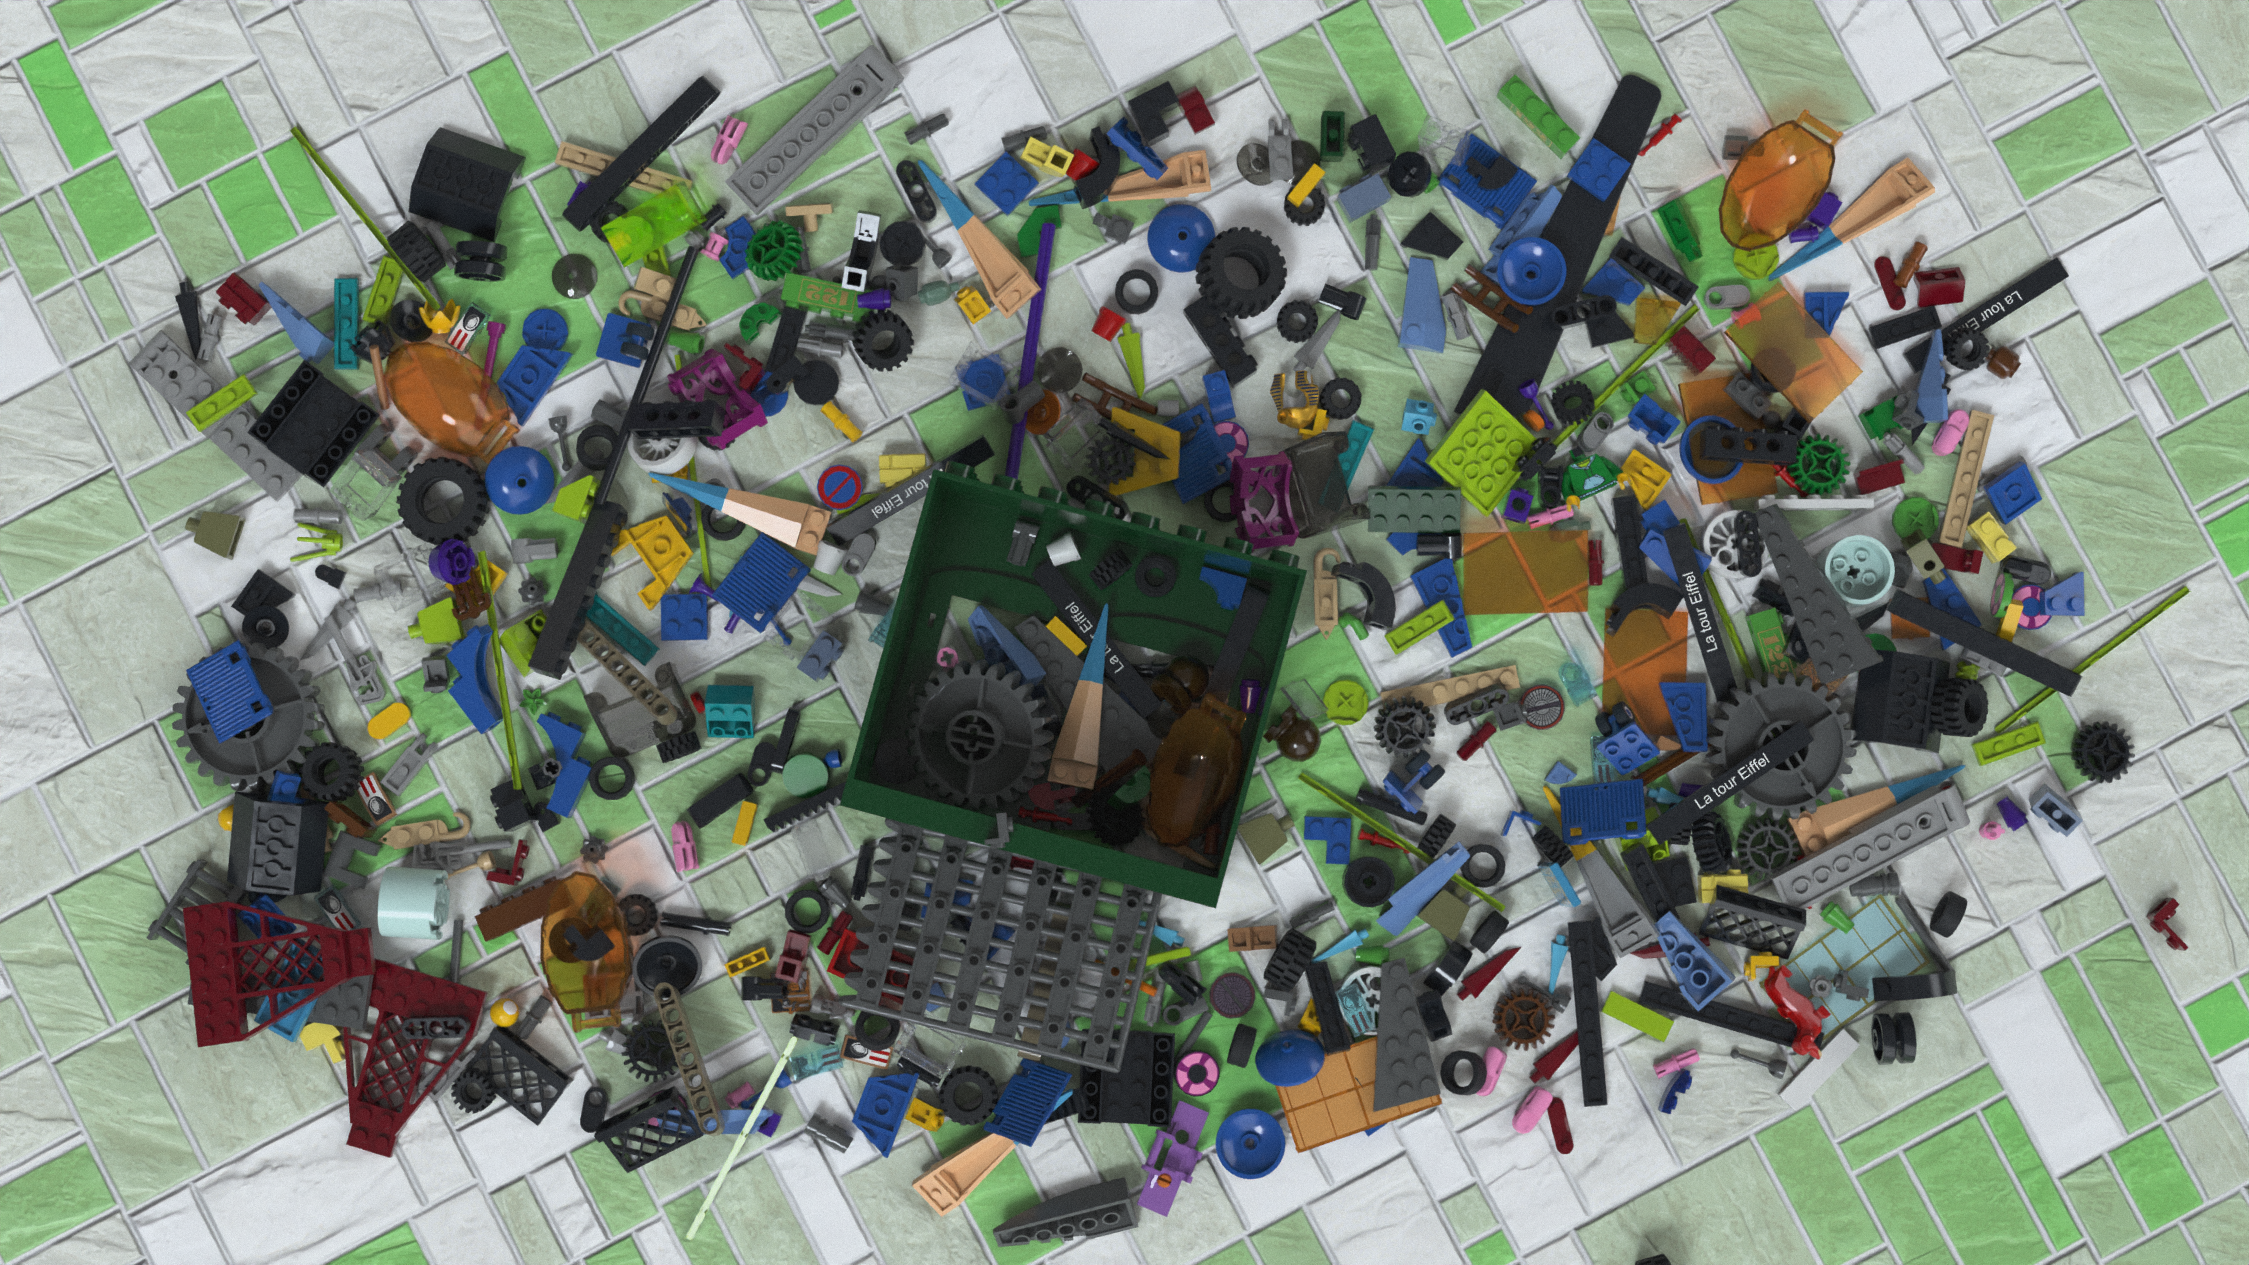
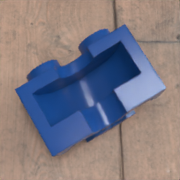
(1652, 420)

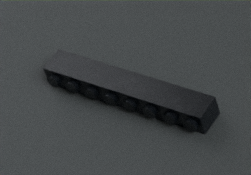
(578, 589)

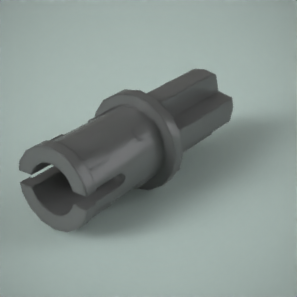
(927, 128)
(1020, 139)
(803, 265)
(533, 1017)

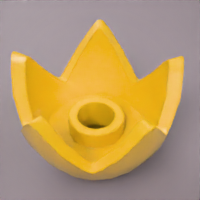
(440, 320)

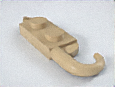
(654, 307)
(1325, 593)
(424, 833)
(1186, 851)

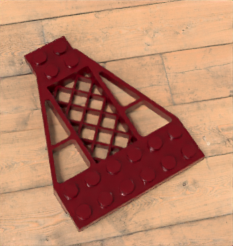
(218, 976)
(406, 995)

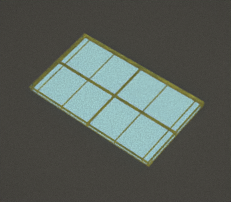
(1871, 949)

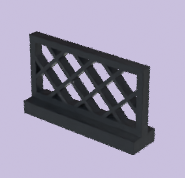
(1757, 909)
(534, 1061)
(642, 1113)

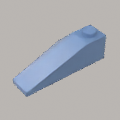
(1422, 313)
(304, 335)
(1932, 399)
(1004, 647)
(1692, 962)

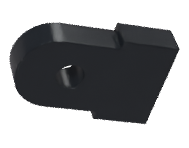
(333, 578)
(548, 819)

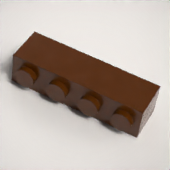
(515, 911)

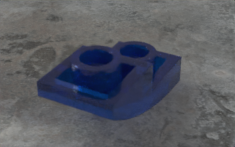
(1679, 1083)

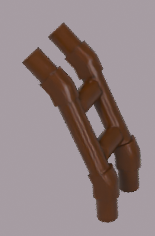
(1477, 301)
(1108, 391)

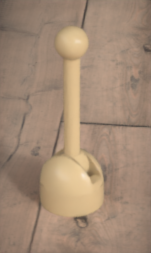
(485, 861)

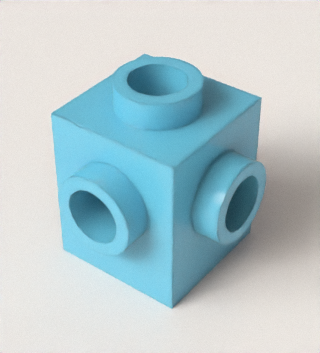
(1418, 416)

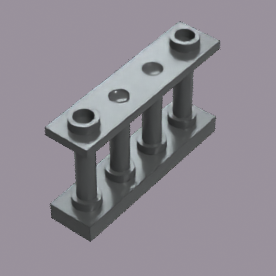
(195, 870)

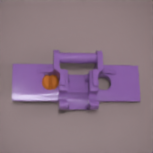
(1180, 1160)

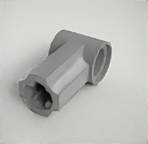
(527, 550)

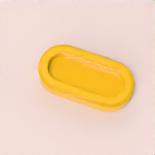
(389, 721)

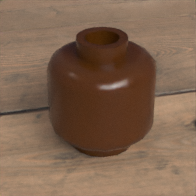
(2002, 362)

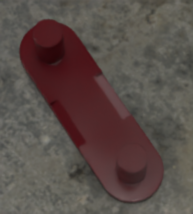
(1886, 277)
(1560, 1126)

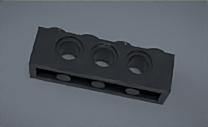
(1654, 271)
(1234, 372)
(677, 419)
(1712, 449)

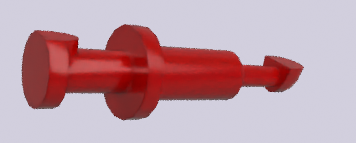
(1666, 129)
(1785, 475)
(1043, 816)
(1380, 840)

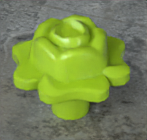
(1967, 671)

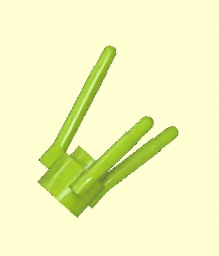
(331, 542)

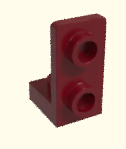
(750, 378)
(1959, 559)
(502, 875)
(2166, 910)

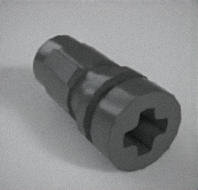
(1876, 885)
(830, 1134)

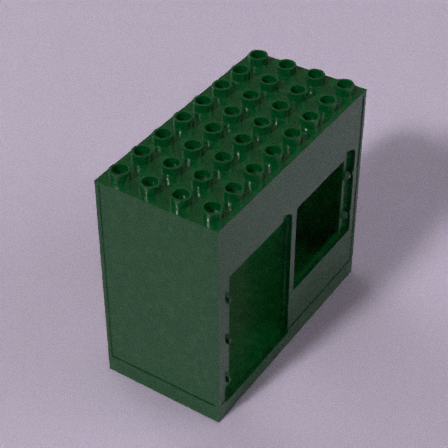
(964, 554)

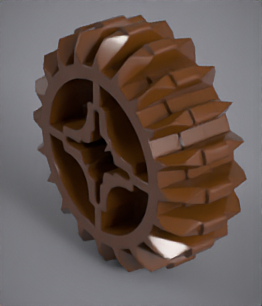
(1514, 1026)

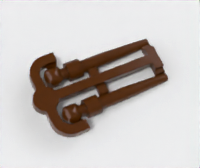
(473, 611)

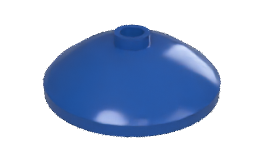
(1165, 244)
(1534, 256)
(1685, 452)
(509, 467)
(1290, 1058)
(1255, 1160)

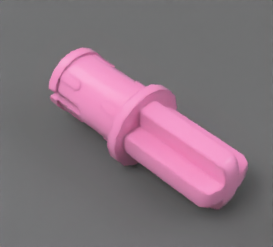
(1549, 516)
(1991, 830)
(1676, 1063)

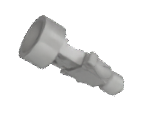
(830, 1007)

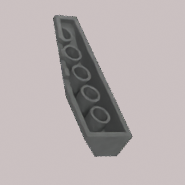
(1082, 1212)

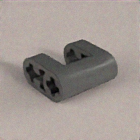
(378, 438)
(341, 857)

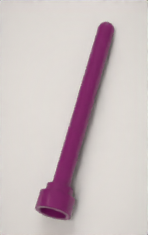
(495, 332)

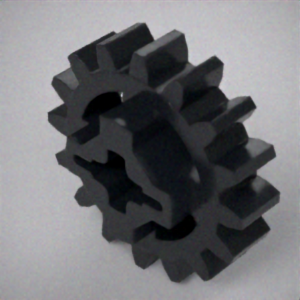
(1104, 466)

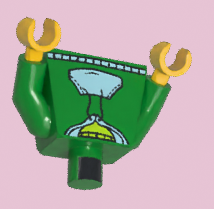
(1589, 477)

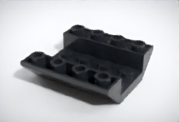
(463, 183)
(313, 424)
(1896, 701)
(277, 845)
(1140, 1089)

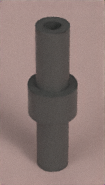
(1312, 915)

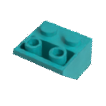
(730, 711)

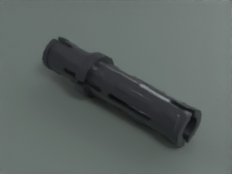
(703, 925)

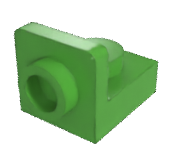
(1636, 387)

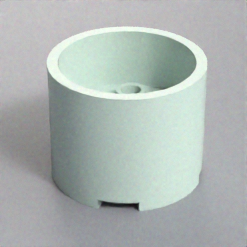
(1872, 568)
(413, 903)

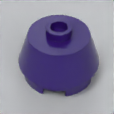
(451, 561)

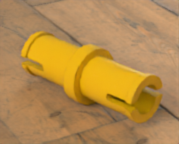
(841, 421)

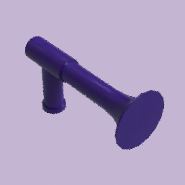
(700, 586)

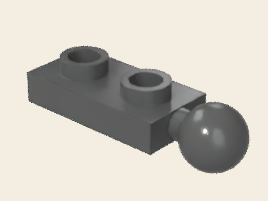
(1752, 400)

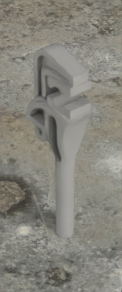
(359, 670)
(447, 856)

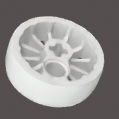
(658, 452)
(1716, 565)
(1374, 971)

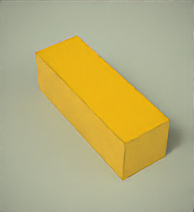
(1306, 185)
(2010, 621)
(1066, 636)
(744, 823)
(747, 962)

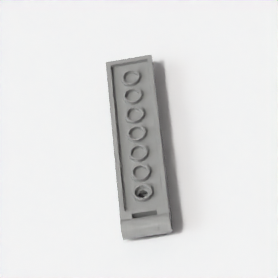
(815, 129)
(193, 384)
(1873, 846)

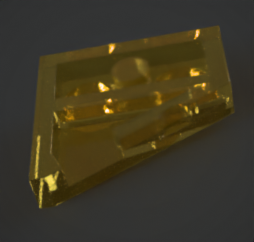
(1652, 319)

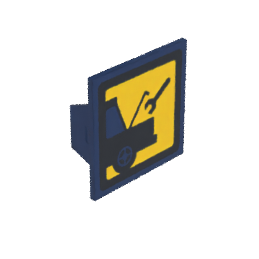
(680, 511)

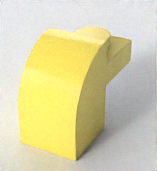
(1048, 159)
(319, 1034)

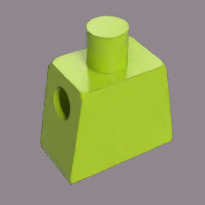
(438, 624)

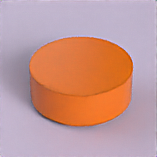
(1533, 420)

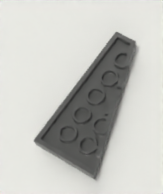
(1402, 1052)

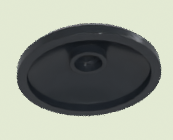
(680, 970)

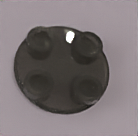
(1059, 370)

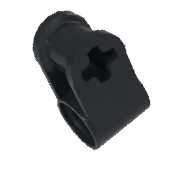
(1549, 480)

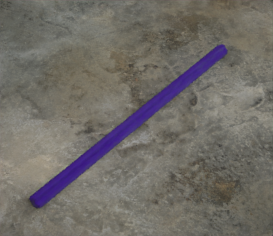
(1031, 343)

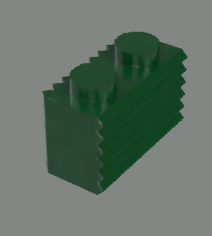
(1332, 136)

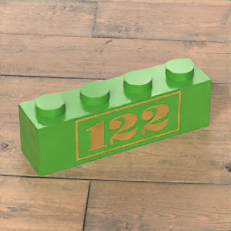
(1538, 116)
(822, 296)
(1770, 641)

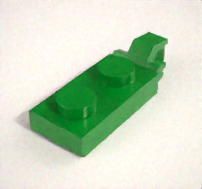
(1680, 229)

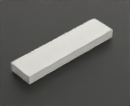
(1818, 1071)

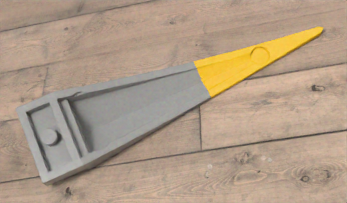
(1619, 910)

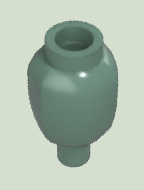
(937, 292)
(1571, 525)

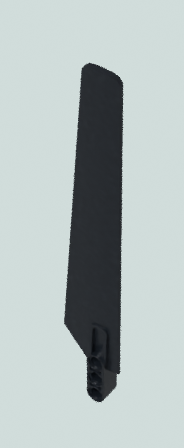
(1577, 233)

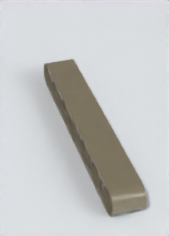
(626, 674)
(1043, 989)
(697, 1067)

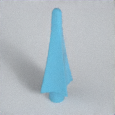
(1663, 796)
(1167, 935)
(1350, 941)
(1558, 953)

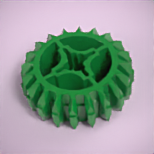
(774, 250)
(1834, 452)

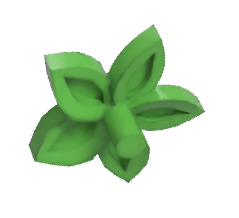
(532, 700)

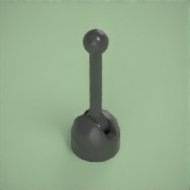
(940, 256)
(876, 283)
(558, 425)
(1559, 1001)
(1775, 1067)

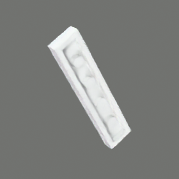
(1815, 503)

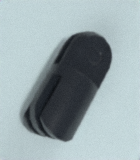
(2026, 569)
(1181, 982)

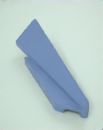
(1527, 221)
(734, 1121)

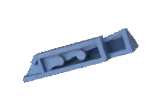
(1421, 889)

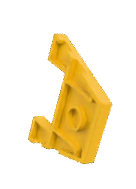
(1148, 469)
(661, 550)

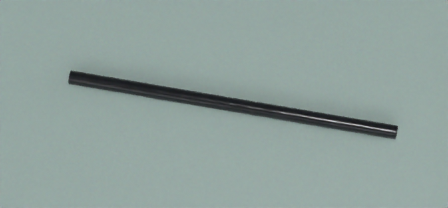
(647, 373)

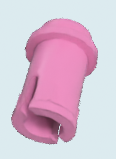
(739, 1095)

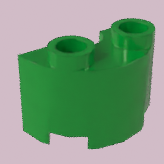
(754, 318)
(1879, 419)
(1132, 795)

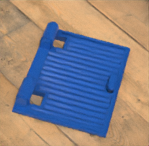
(1483, 201)
(1199, 456)
(761, 582)
(229, 691)
(1603, 811)
(1026, 1102)

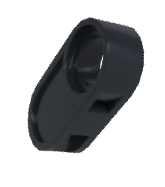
(762, 759)
(592, 1113)

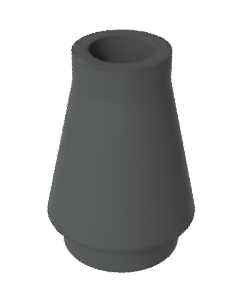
(869, 604)
(833, 890)

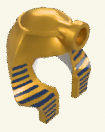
(1296, 411)

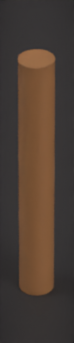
(379, 377)

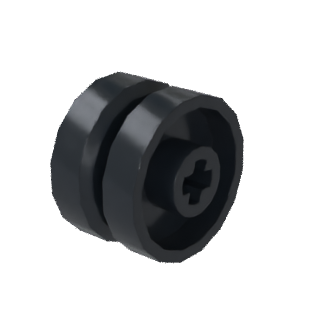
(480, 261)
(1381, 877)
(1893, 1038)

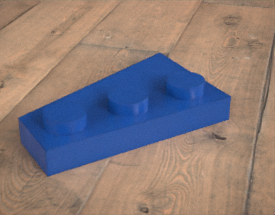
(1131, 142)

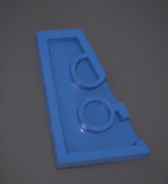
(1655, 548)
(1948, 598)
(1688, 713)

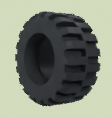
(1260, 254)
(416, 487)

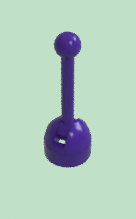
(1529, 390)

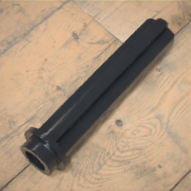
(1389, 806)

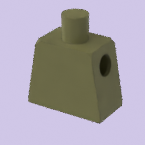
(217, 532)
(1921, 551)
(1265, 835)
(1446, 911)

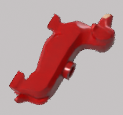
(1798, 1009)

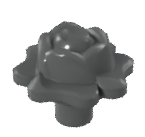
(532, 591)
(594, 849)

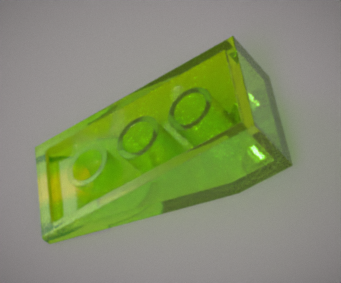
(654, 223)

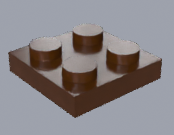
(355, 824)

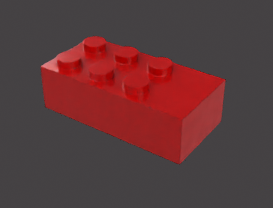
(842, 964)

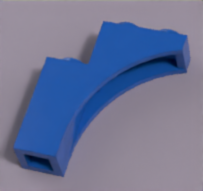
(472, 687)
(574, 772)

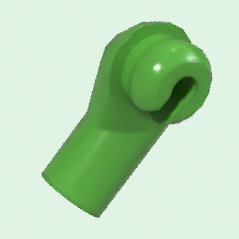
(1356, 623)

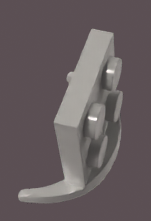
(631, 1006)

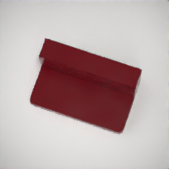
(1939, 286)
(1879, 477)

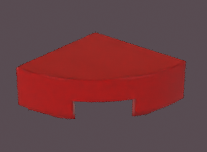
(698, 702)

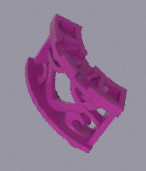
(749, 412)
(1242, 477)

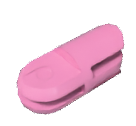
(727, 139)
(1950, 432)
(684, 847)
(1495, 1061)
(1531, 1110)

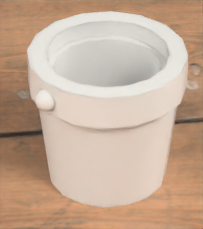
(1063, 550)
(829, 557)

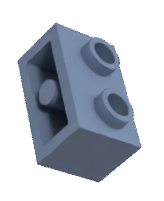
(1363, 197)
(820, 656)
(2053, 808)

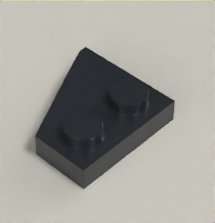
(1433, 238)
(1607, 330)
(261, 591)
(1677, 880)
(1603, 956)

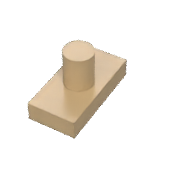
(809, 213)
(654, 283)

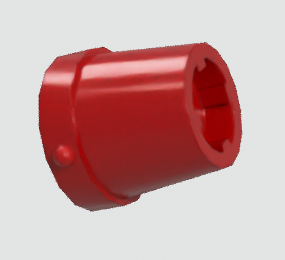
(1081, 165)
(1108, 323)

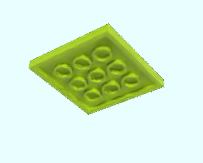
(1481, 452)

